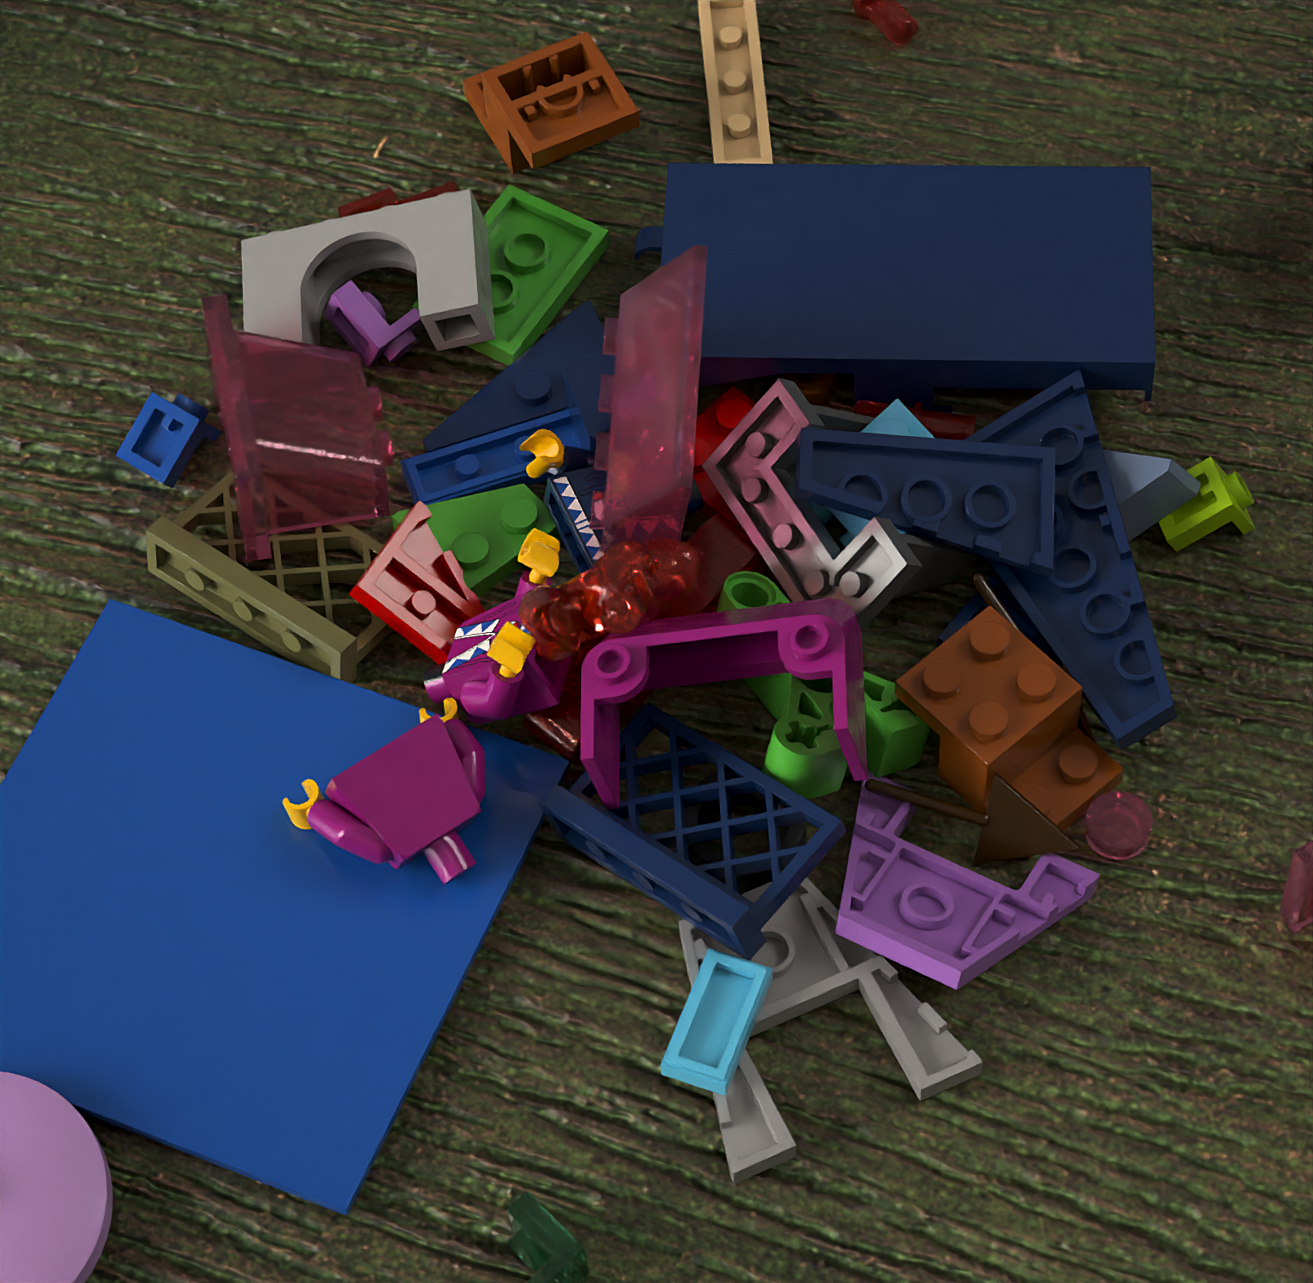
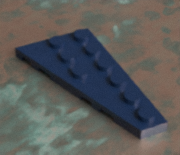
(1092, 601)

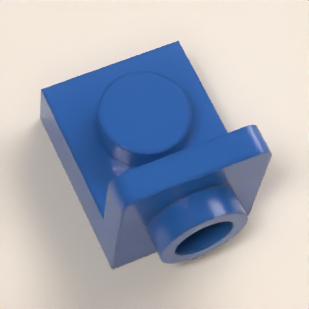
(166, 437)

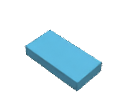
(716, 1021)

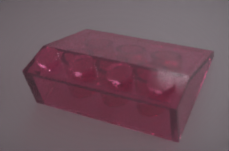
(650, 404)

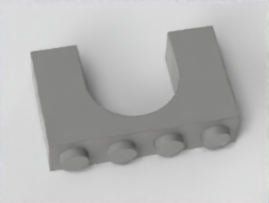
(438, 238)

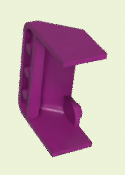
(796, 638)

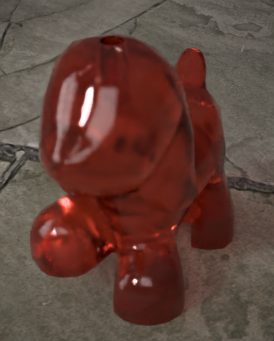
(614, 596)

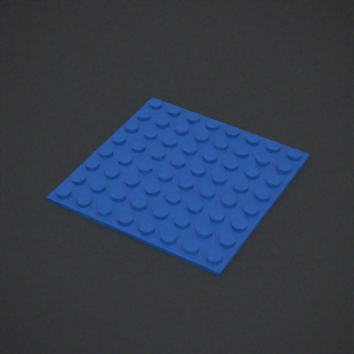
(199, 952)

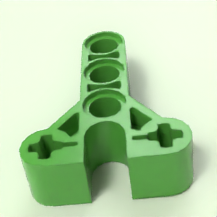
(803, 743)

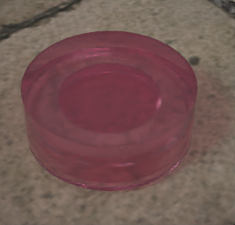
(1118, 825)

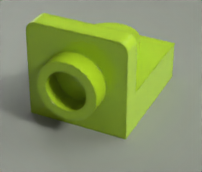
(1218, 502)

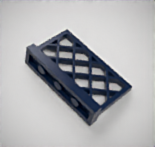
(668, 875)

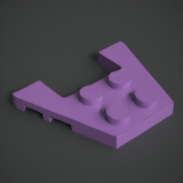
(936, 911)

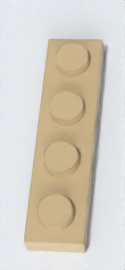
(734, 82)

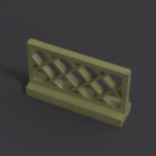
(258, 599)

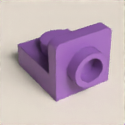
(363, 325)

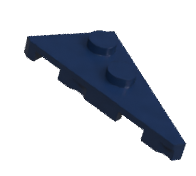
(528, 386)

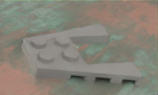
(808, 972)

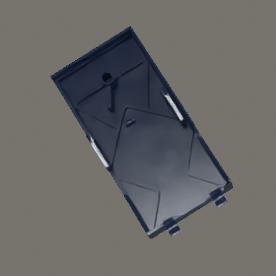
(919, 274)

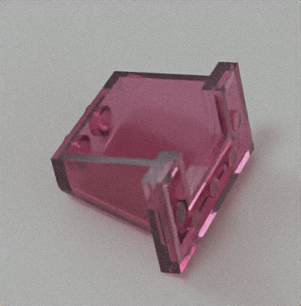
(295, 431)

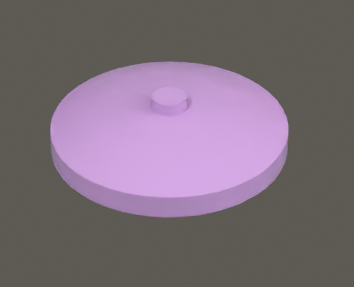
(51, 1187)

